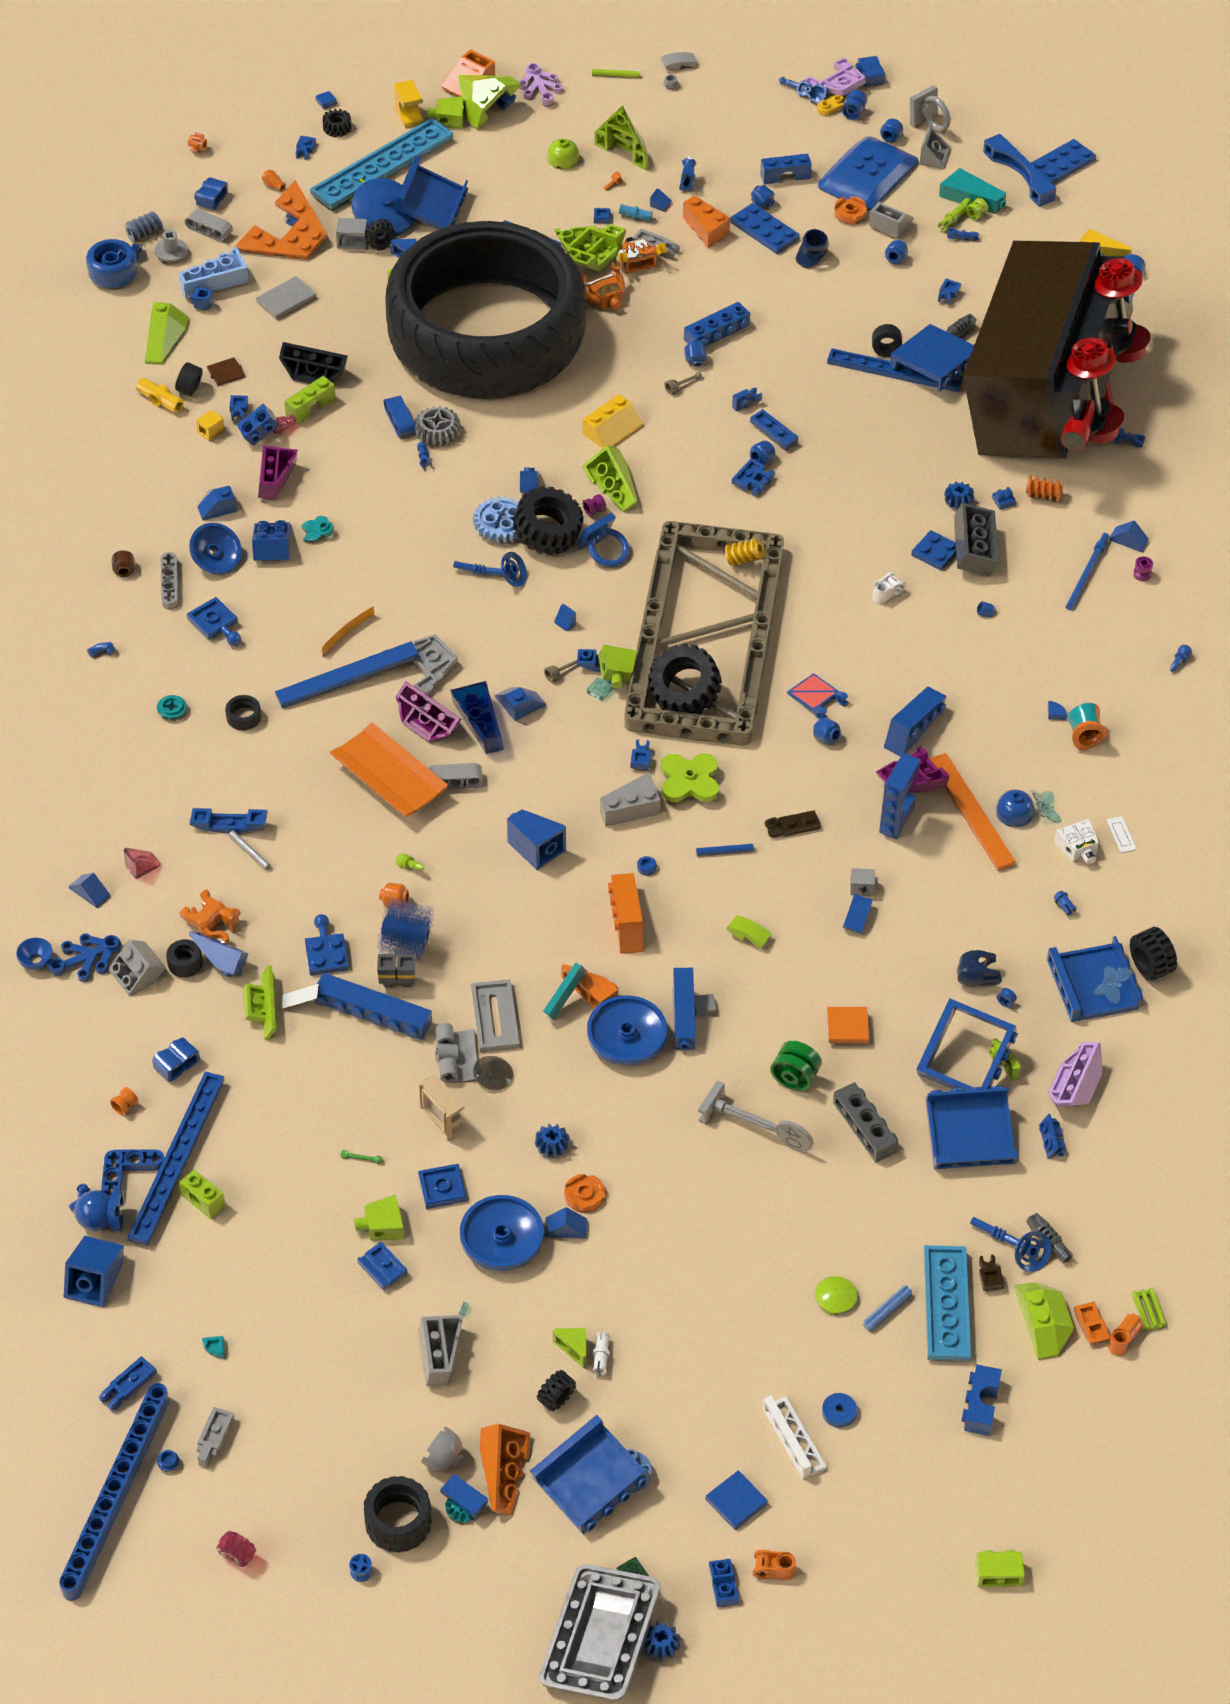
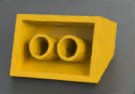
(612, 422)

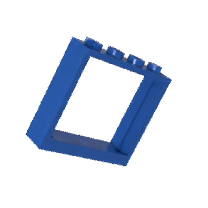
(1001, 1056)

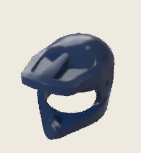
(813, 248)
(973, 973)

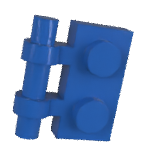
(748, 476)

